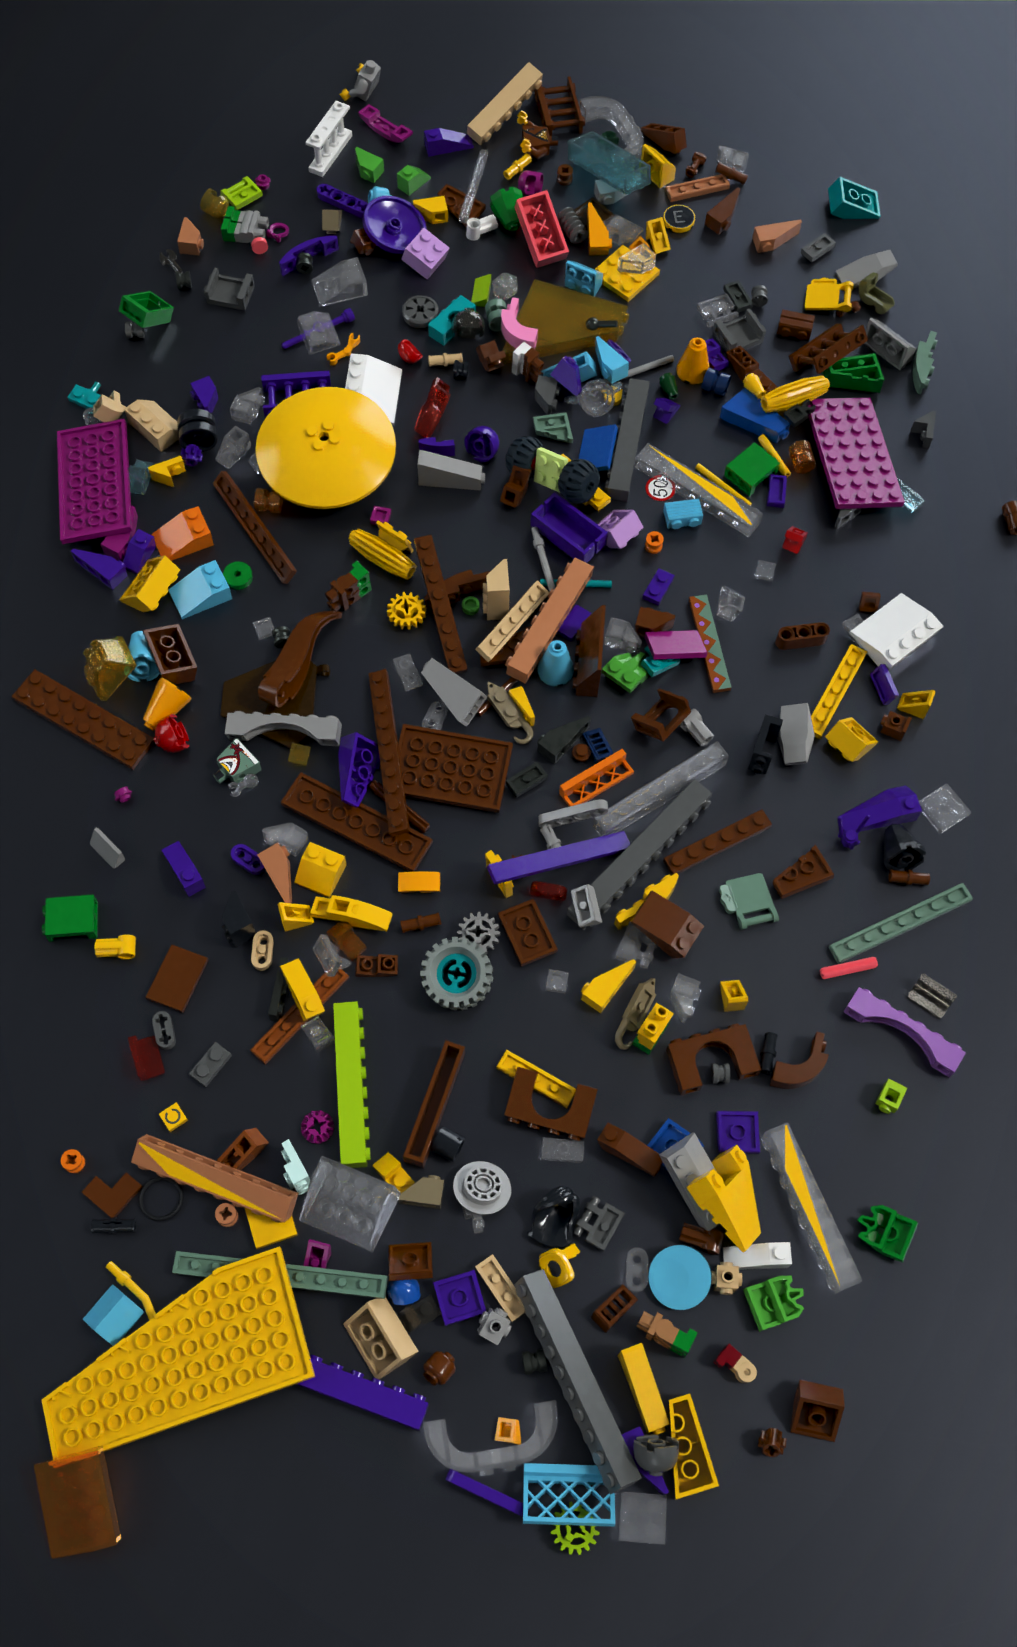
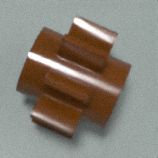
(772, 1442)

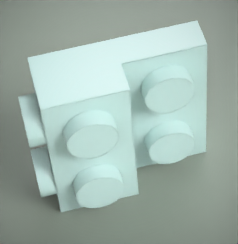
(295, 1172)

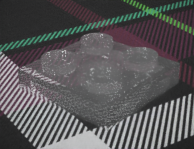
(944, 808)
(642, 1518)

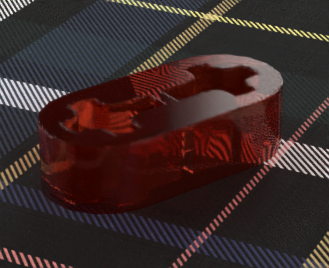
(548, 891)

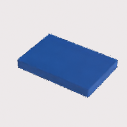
(598, 446)

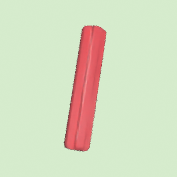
(848, 967)

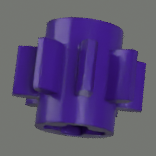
(191, 455)

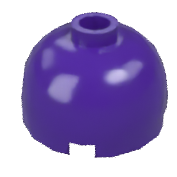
(482, 443)

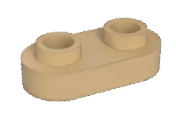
(262, 951)

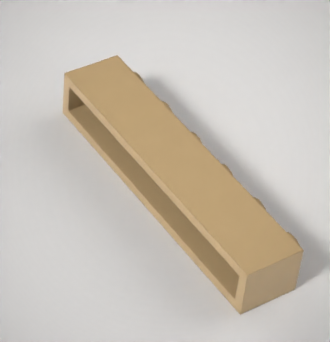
(504, 104)

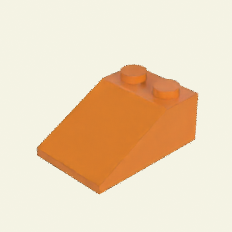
(183, 535)

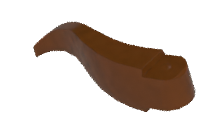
(292, 665)

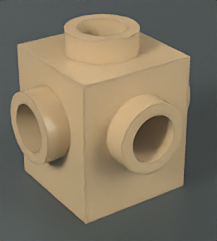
(725, 1286)

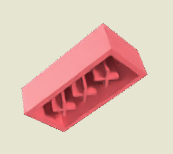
(541, 229)

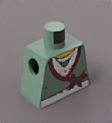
(236, 763)

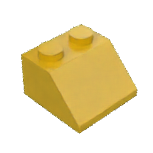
(661, 169)
(851, 739)
(320, 869)

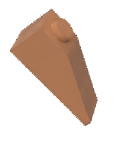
(774, 235)
(278, 867)

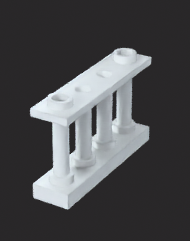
(334, 145)

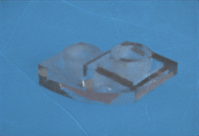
(407, 672)

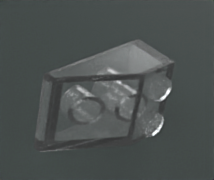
(340, 283)

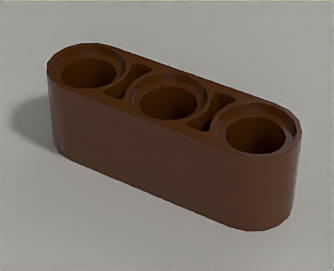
(810, 632)

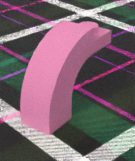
(513, 331)

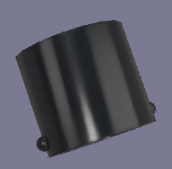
(448, 1144)

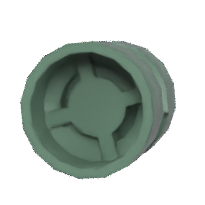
(493, 311)

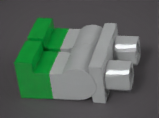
(243, 225)

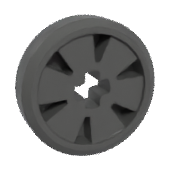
(419, 303)

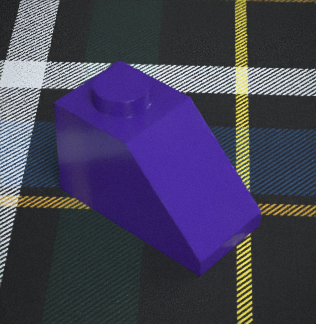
(568, 375)
(139, 551)

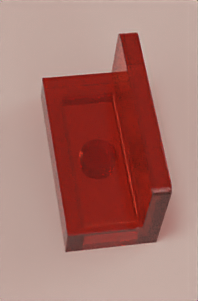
(146, 1057)

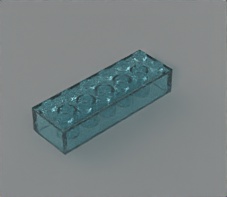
(609, 162)

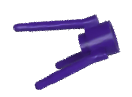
(850, 837)

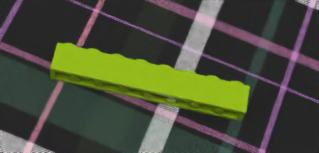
(350, 1085)

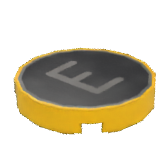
(679, 218)

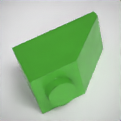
(369, 165)
(411, 179)

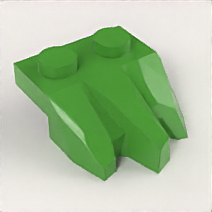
(626, 670)
(774, 1302)

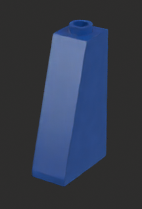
(746, 412)

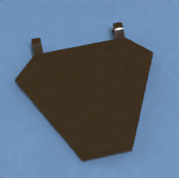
(242, 695)

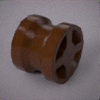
(564, 174)

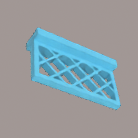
(564, 1475)

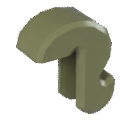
(873, 295)

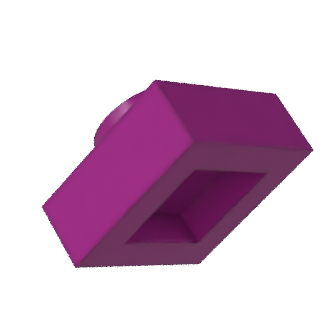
(380, 514)

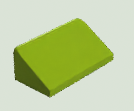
(481, 290)

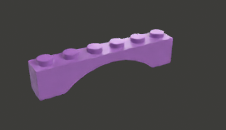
(940, 1053)

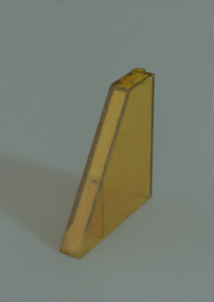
(562, 318)

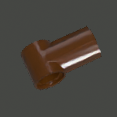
(707, 1241)

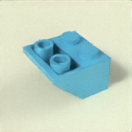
(582, 278)

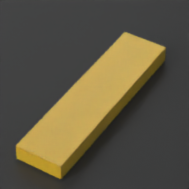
(545, 1083)

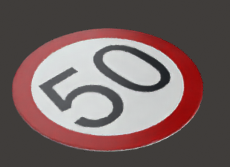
(658, 491)

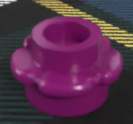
(263, 182)
(123, 794)

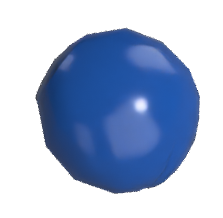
(403, 1291)

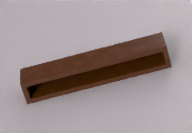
(434, 1104)

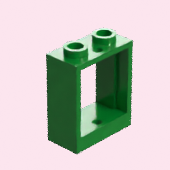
(135, 309)

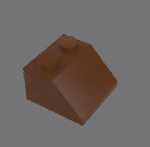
(817, 1410)

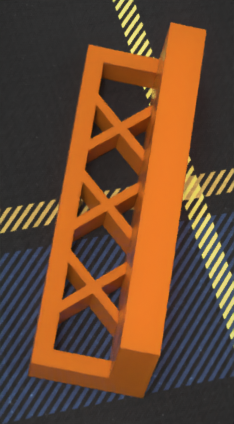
(593, 773)

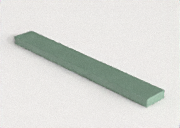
(900, 923)

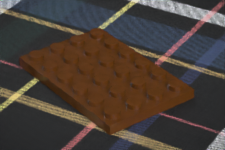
(453, 767)

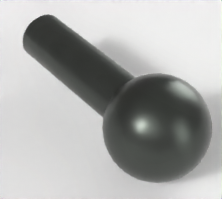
(593, 323)

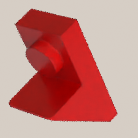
(794, 539)

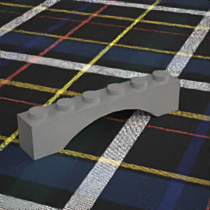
(246, 726)

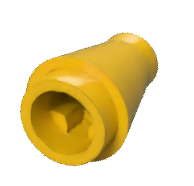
(753, 384)

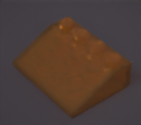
(77, 1503)

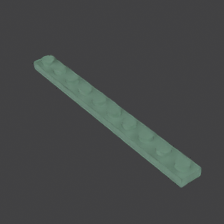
(300, 1276)

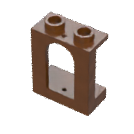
(647, 724)

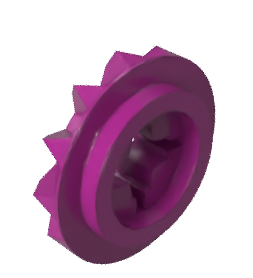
(326, 1130)

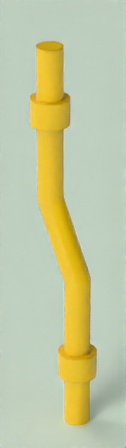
(124, 1279)

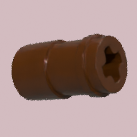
(1010, 514)

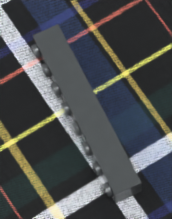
(628, 439)

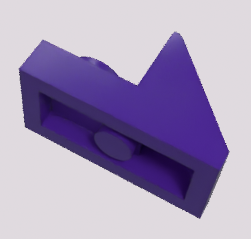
(665, 409)

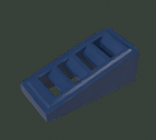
(594, 752)

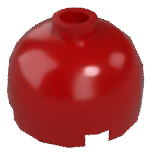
(171, 735)

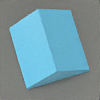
(113, 1315)

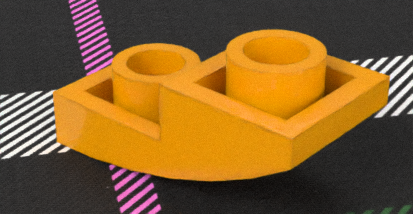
(418, 882)

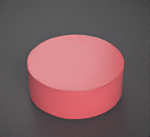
(259, 245)

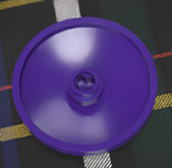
(392, 223)

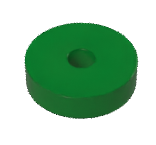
(241, 581)

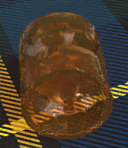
(802, 457)
(267, 500)

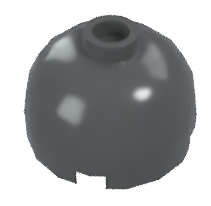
(656, 1454)

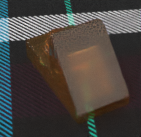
(346, 940)

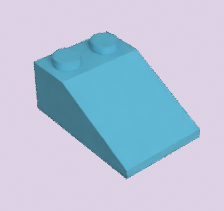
(200, 590)

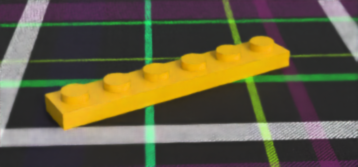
(836, 689)

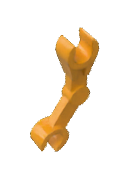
(352, 343)

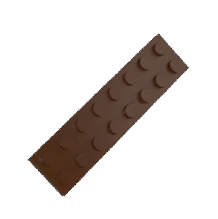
(83, 719)
(359, 824)

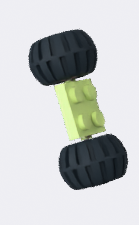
(573, 479)

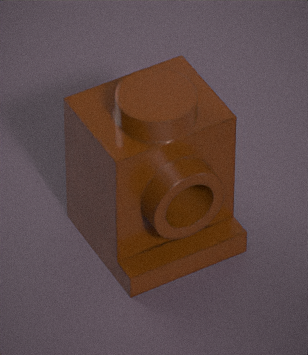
(364, 243)
(895, 725)

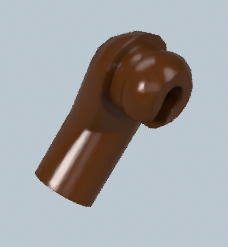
(855, 308)

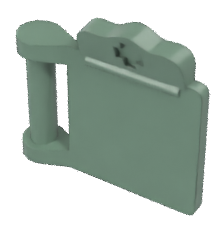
(747, 896)

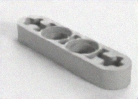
(573, 813)

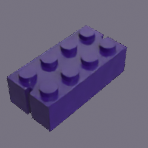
(569, 528)

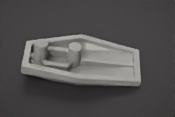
(878, 263)
(796, 733)

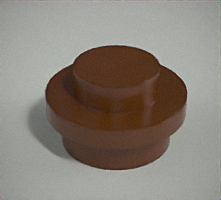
(581, 752)

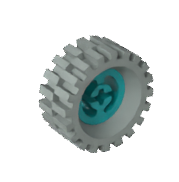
(461, 952)

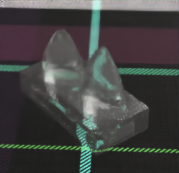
(328, 956)

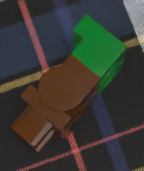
(348, 588)

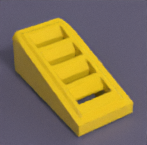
(519, 697)

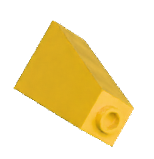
(644, 1389)

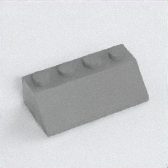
(685, 1163)

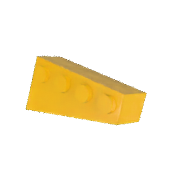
(694, 1466)

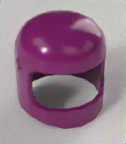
(532, 181)

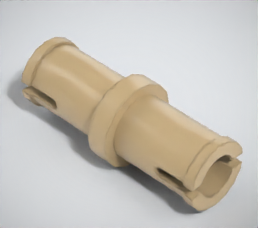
(445, 359)

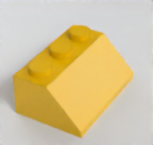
(150, 584)

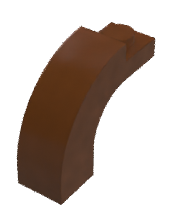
(796, 1076)

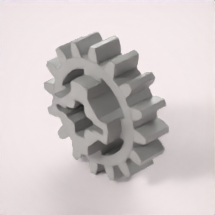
(487, 933)

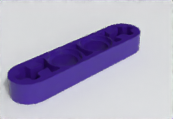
(327, 193)
(485, 1492)

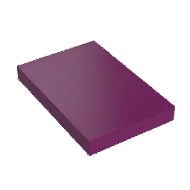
(675, 644)

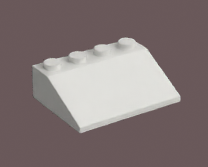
(376, 381)
(896, 631)

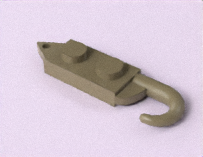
(508, 711)
(636, 1011)

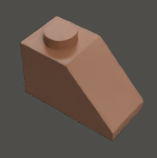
(189, 239)

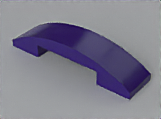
(322, 244)

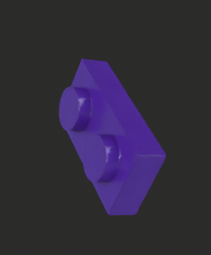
(658, 586)

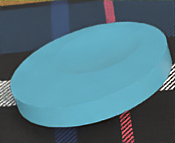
(680, 1277)

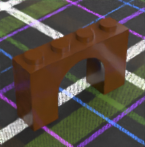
(733, 1040)
(573, 1122)

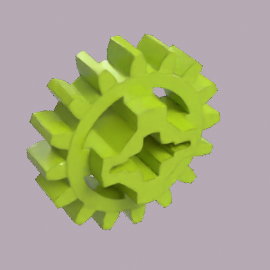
(568, 1538)

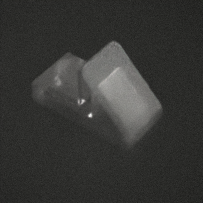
(318, 1034)

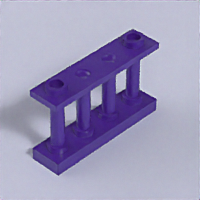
(292, 381)

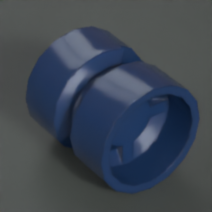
(716, 381)

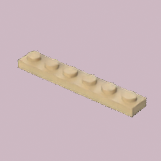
(512, 621)

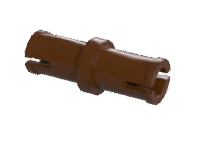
(731, 173)
(909, 877)
(420, 922)

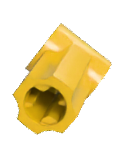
(120, 947)

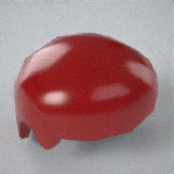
(408, 352)

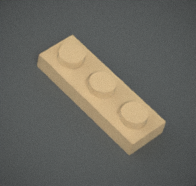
(501, 1287)

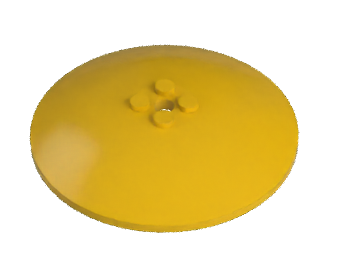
(328, 471)

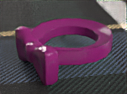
(277, 237)

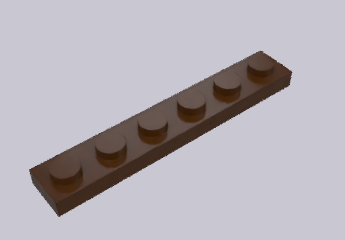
(717, 842)

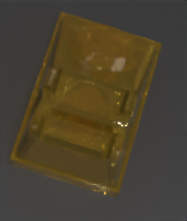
(107, 665)

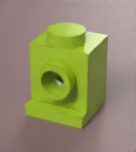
(895, 1092)

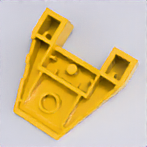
(729, 1197)

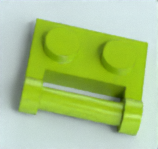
(242, 193)

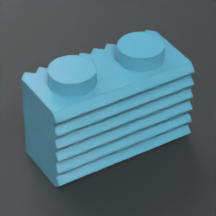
(683, 513)

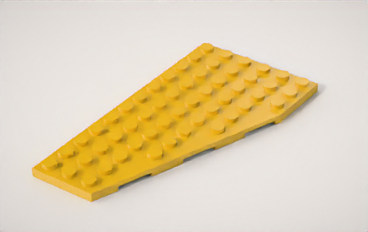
(197, 1356)

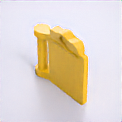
(824, 295)

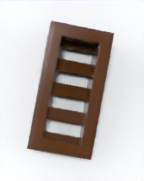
(604, 1318)

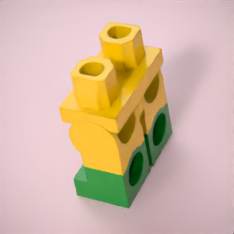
(652, 1028)

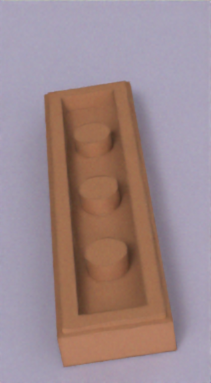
(697, 187)

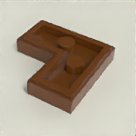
(112, 1200)

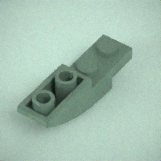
(923, 362)

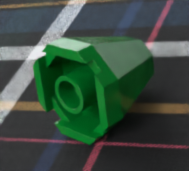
(503, 206)

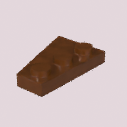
(455, 200)

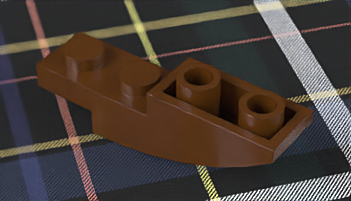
(745, 364)
(461, 584)

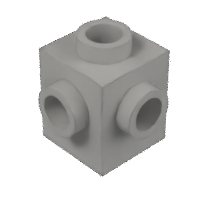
(494, 1333)

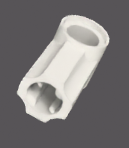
(476, 226)

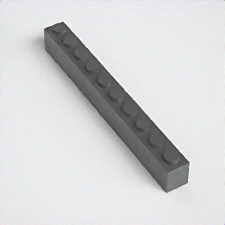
(648, 846)
(577, 1382)

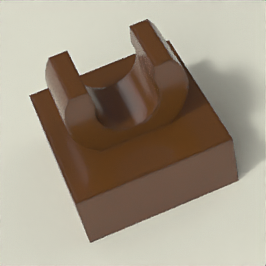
(869, 601)

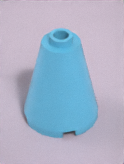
(145, 663)
(556, 664)

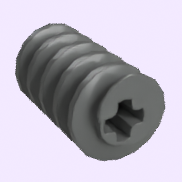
(572, 225)

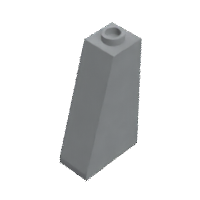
(448, 472)
(456, 693)

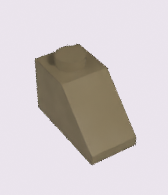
(331, 220)
(424, 1193)

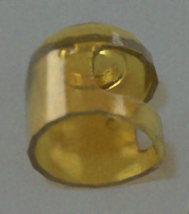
(214, 205)

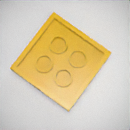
(622, 283)

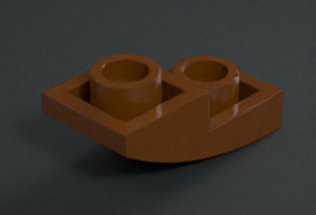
(376, 966)

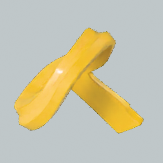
(562, 1258)

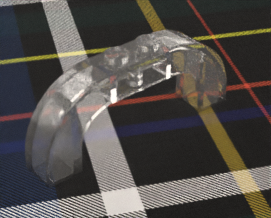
(609, 109)
(500, 1458)

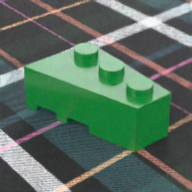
(856, 373)

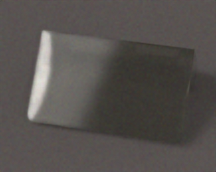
(931, 996)

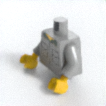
(365, 83)

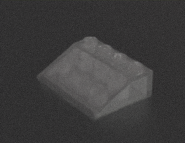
(348, 1203)

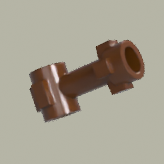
(699, 159)

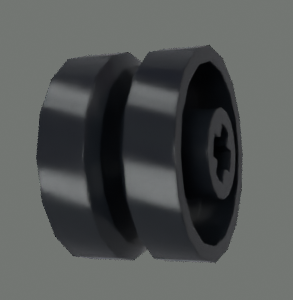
(197, 428)

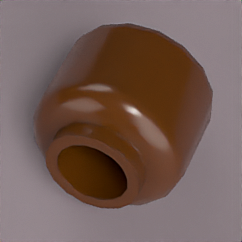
(439, 1368)

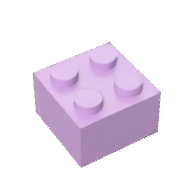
(425, 253)

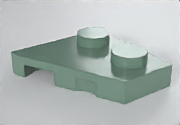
(554, 427)

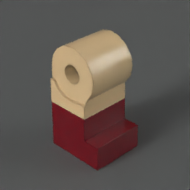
(737, 1363)

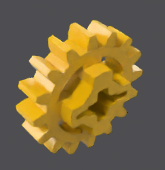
(415, 608)

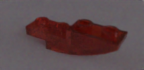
(433, 408)

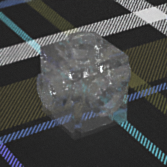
(505, 286)

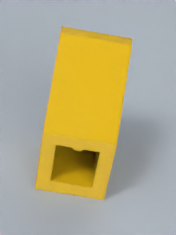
(433, 209)

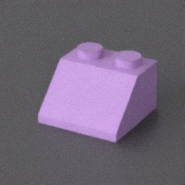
(621, 527)

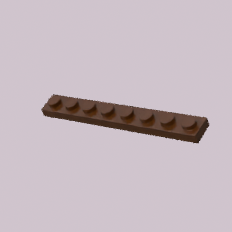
(254, 527)
(440, 604)

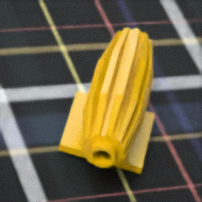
(794, 393)
(385, 549)

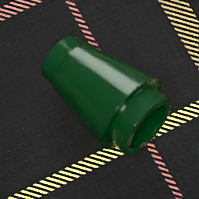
(669, 385)

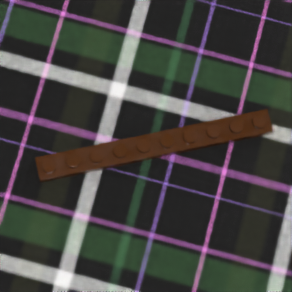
(389, 753)

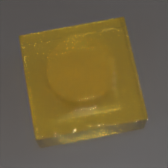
(299, 754)

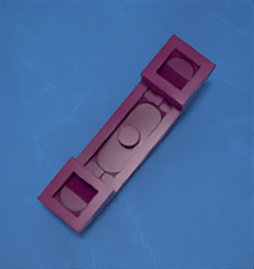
(383, 127)

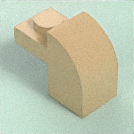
(108, 408)

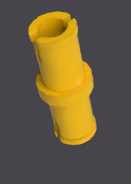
(517, 166)

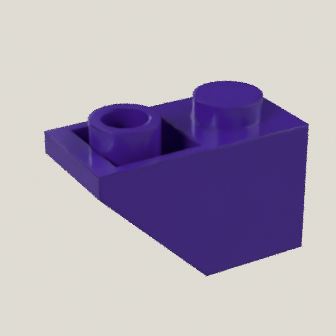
(205, 393)

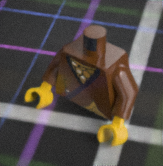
(535, 138)

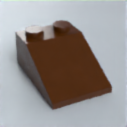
(667, 925)

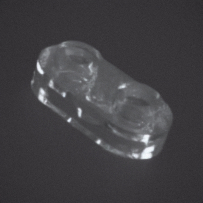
(435, 715)
(637, 1270)

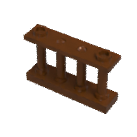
(547, 114)
(828, 348)

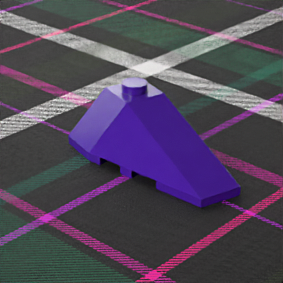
(357, 764)
(890, 807)

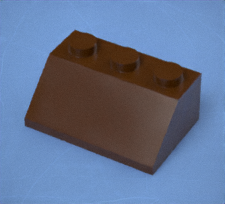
(171, 653)

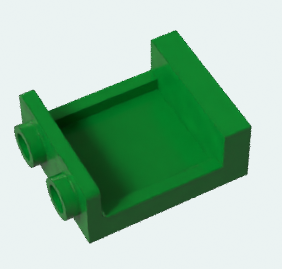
(751, 468)
(70, 917)

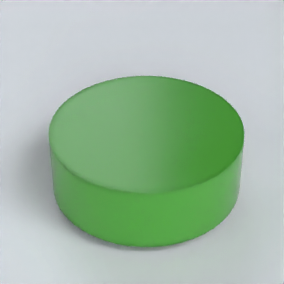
(470, 605)

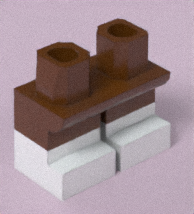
(527, 362)

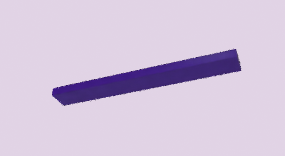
(558, 857)

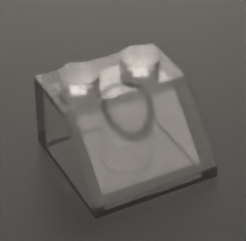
(317, 331)

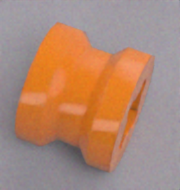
(656, 546)
(76, 1164)

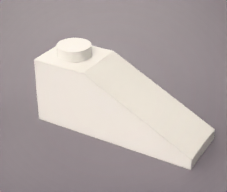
(760, 1256)

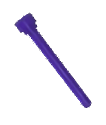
(346, 316)

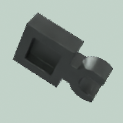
(798, 414)

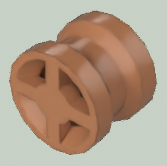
(229, 1218)

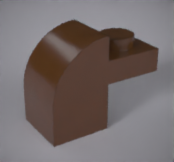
(490, 356)
(516, 487)

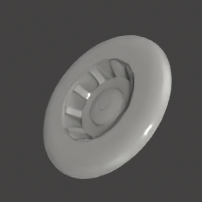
(484, 1180)

